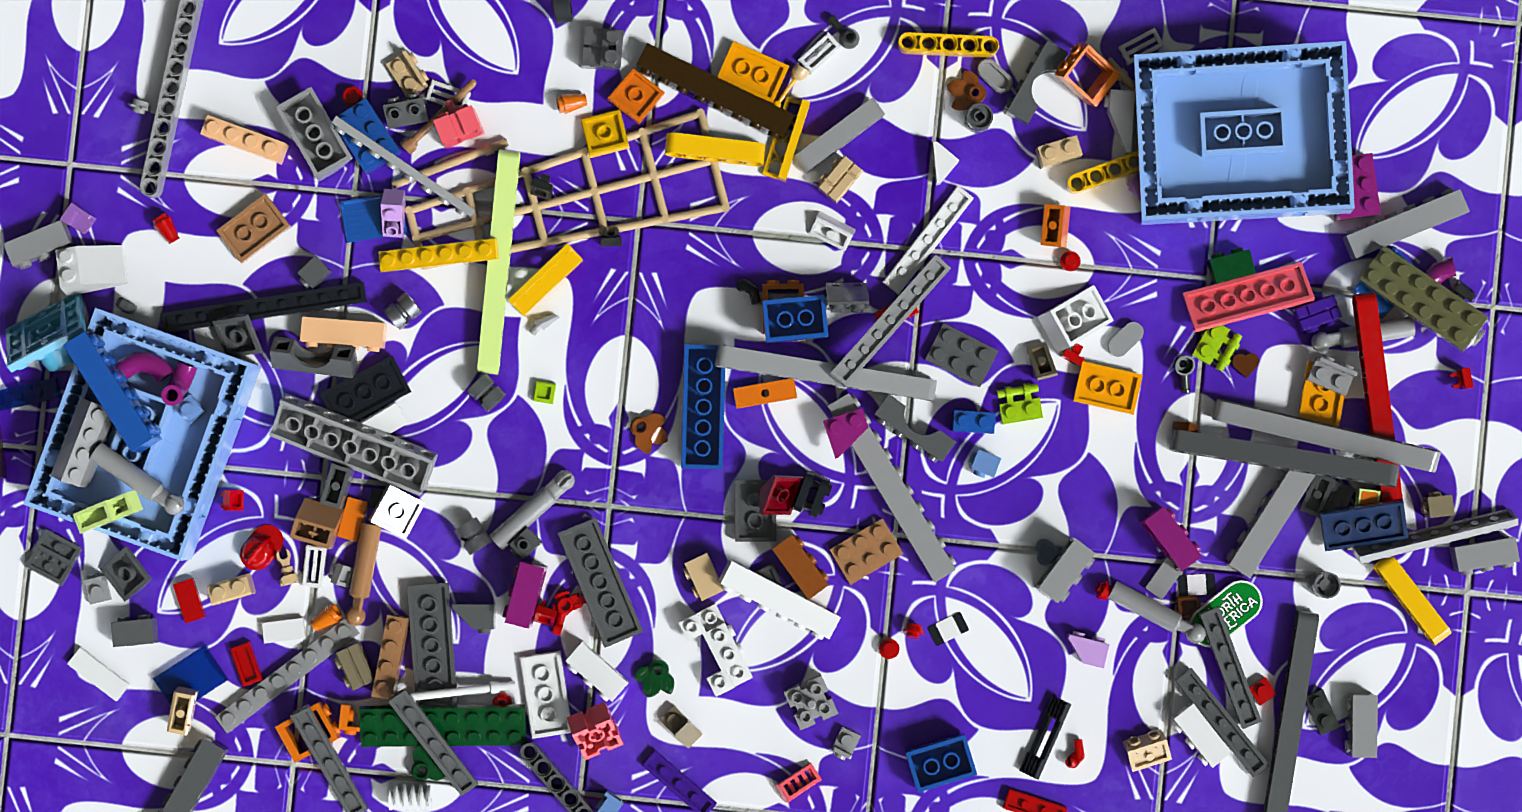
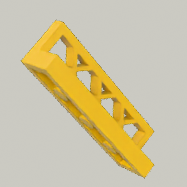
(791, 147)
(545, 280)

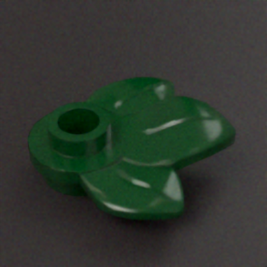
(654, 681)
(423, 759)

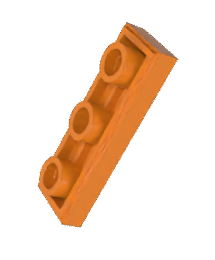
(778, 391)

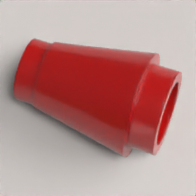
(166, 227)

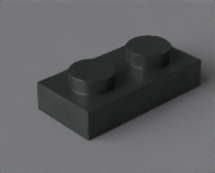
(1321, 712)

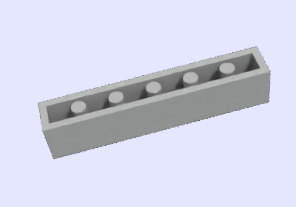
(1406, 224)
(1268, 522)

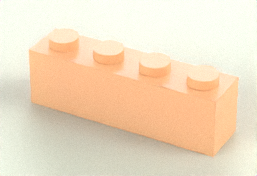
(244, 139)
(343, 332)

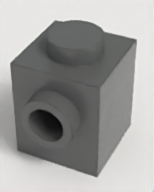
(313, 272)
(525, 544)

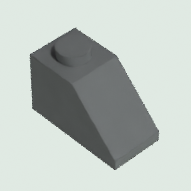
(477, 616)

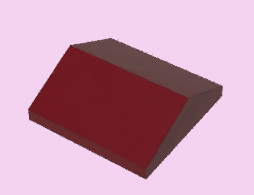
(779, 495)

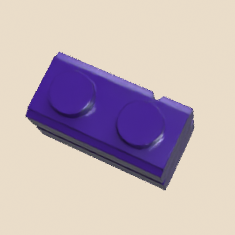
(1316, 313)

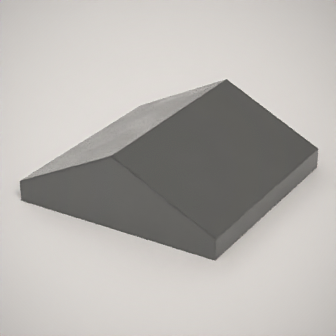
(237, 335)
(126, 574)

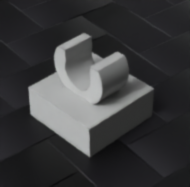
(342, 575)

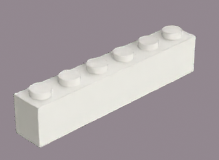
(779, 599)

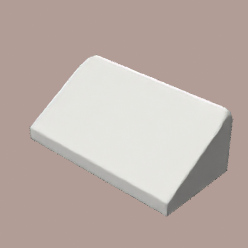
(832, 231)
(387, 419)

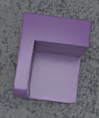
(78, 218)

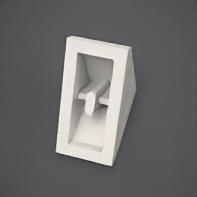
(943, 162)

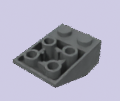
(847, 296)

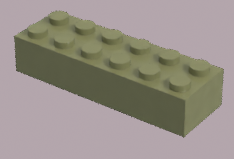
(1423, 299)

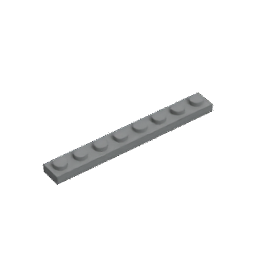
(395, 162)
(890, 321)
(1438, 535)
(286, 675)

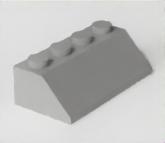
(314, 133)
(86, 431)

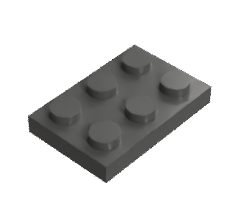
(961, 355)
(749, 523)

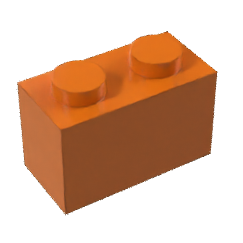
(1055, 225)

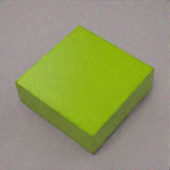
(544, 392)

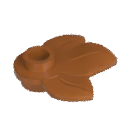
(963, 90)
(651, 434)

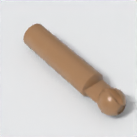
(363, 571)

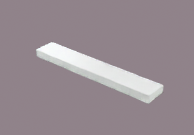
(928, 240)

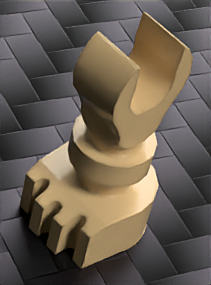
(288, 577)

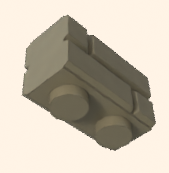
(355, 666)

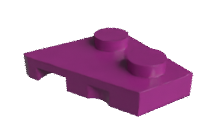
(845, 430)

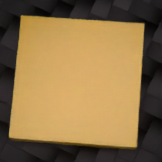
(605, 133)

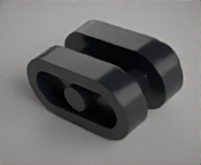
(823, 488)

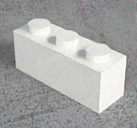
(596, 672)
(1200, 735)

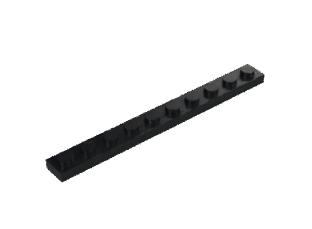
(266, 306)

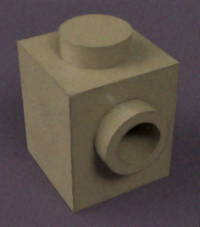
(1437, 505)

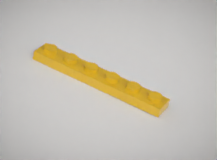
(438, 255)

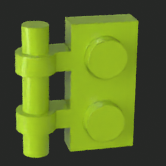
(1210, 344)
(1020, 410)

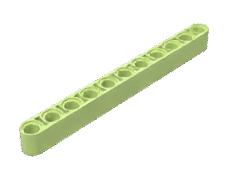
(498, 269)

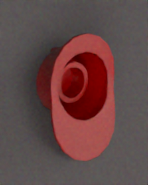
(261, 547)

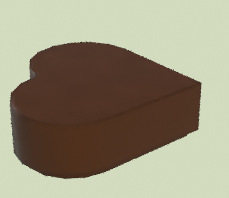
(1245, 363)
(1185, 426)
(1187, 605)

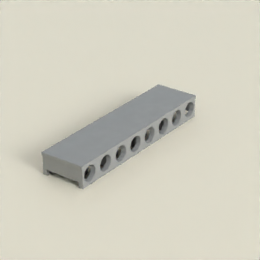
(353, 444)

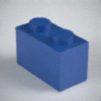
(973, 422)

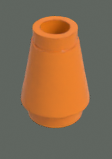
(570, 102)
(327, 617)

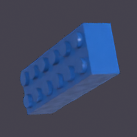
(113, 392)
(702, 409)

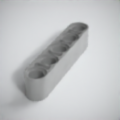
(839, 135)

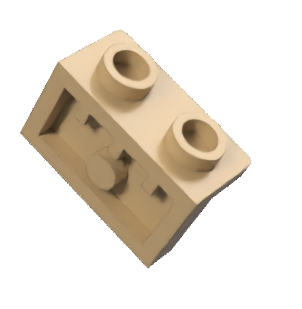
(407, 74)
(1147, 750)

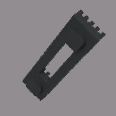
(1032, 764)

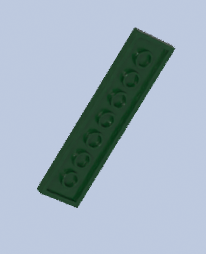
(457, 723)

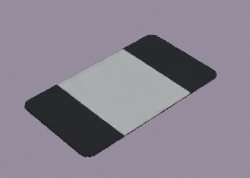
(1196, 584)
(948, 629)

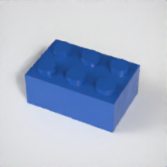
(366, 120)
(795, 319)
(940, 762)

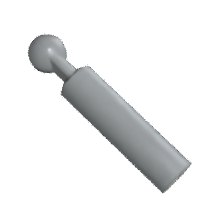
(1346, 336)
(136, 479)
(532, 509)
(1155, 612)

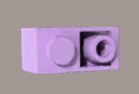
(393, 213)
(1089, 651)

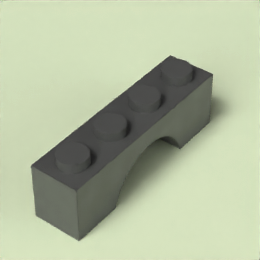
(1023, 105)
(289, 355)
(892, 413)

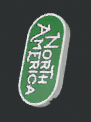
(1238, 604)

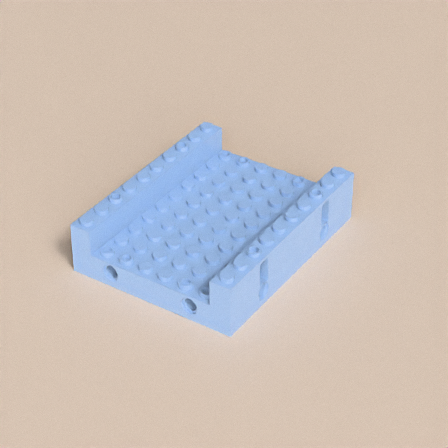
(1244, 133)
(185, 460)

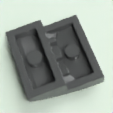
(1326, 495)
(53, 557)

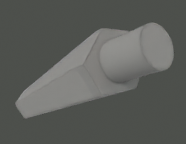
(543, 322)

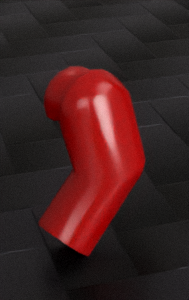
(1077, 755)

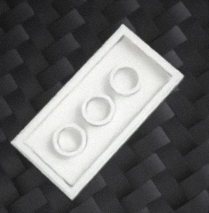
(545, 694)

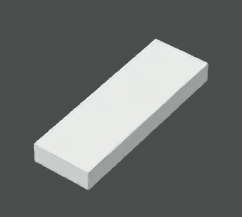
(98, 674)

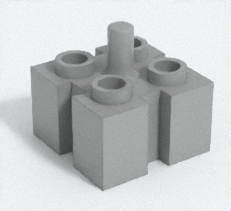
(810, 702)

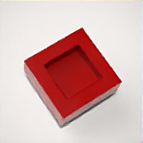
(1262, 691)

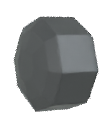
(125, 305)

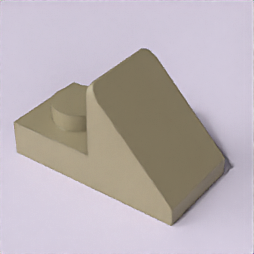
(1041, 361)
(681, 727)

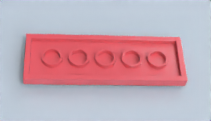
(1248, 296)

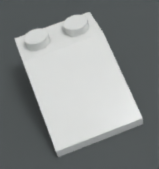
(90, 268)
(1075, 319)

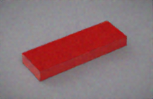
(1021, 802)

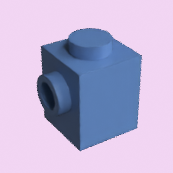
(984, 463)

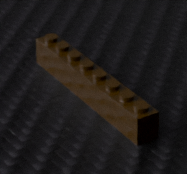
(714, 91)

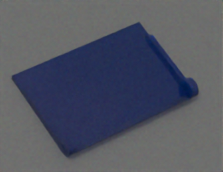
(195, 671)

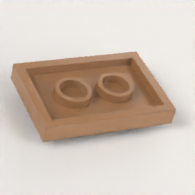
(253, 228)
(866, 551)

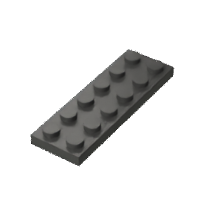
(600, 582)
(432, 640)

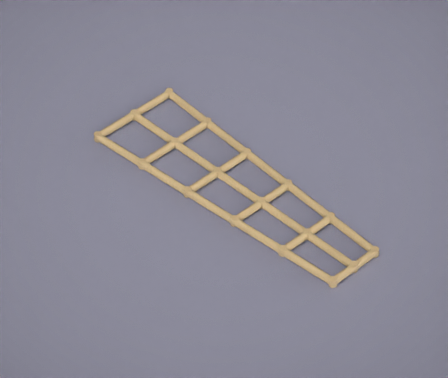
(594, 191)

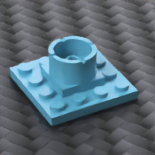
(44, 335)

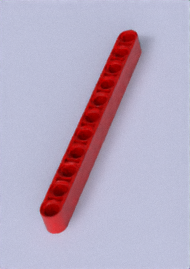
(1374, 377)

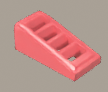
(783, 793)

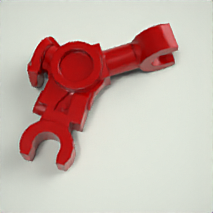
(564, 607)

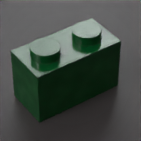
(1231, 266)

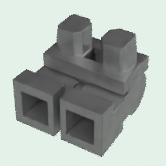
(602, 48)

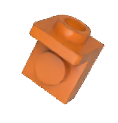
(346, 716)

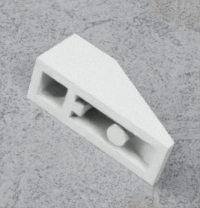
(1121, 115)

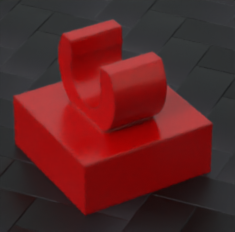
(1073, 355)
(1464, 378)
(232, 500)
(545, 615)

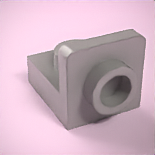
(97, 588)
(845, 743)

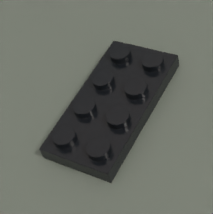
(367, 390)

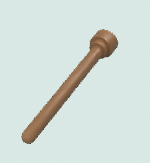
(411, 143)

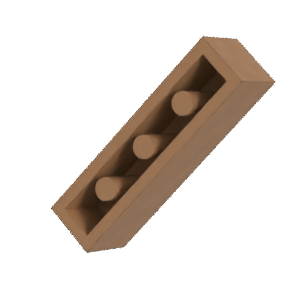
(390, 656)

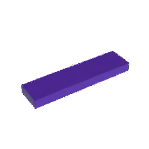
(678, 783)

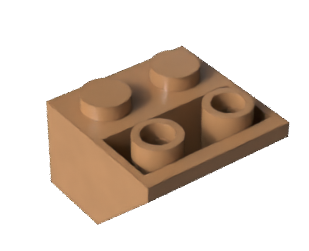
(317, 524)

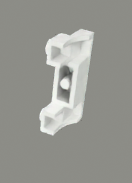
(723, 646)

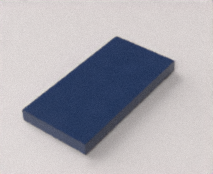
(1363, 524)

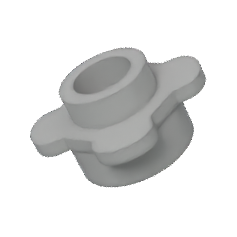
(139, 106)

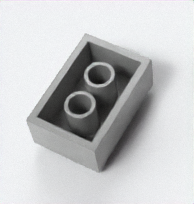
(1065, 570)

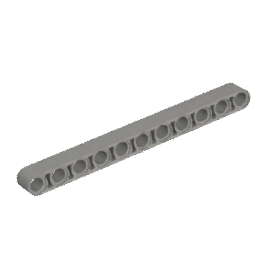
(175, 98)
(820, 372)
(1326, 435)

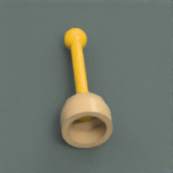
(798, 73)

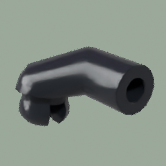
(750, 288)

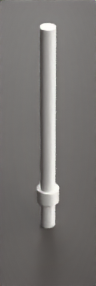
(494, 687)

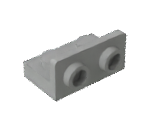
(1331, 375)

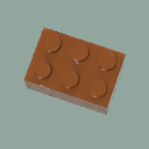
(801, 566)

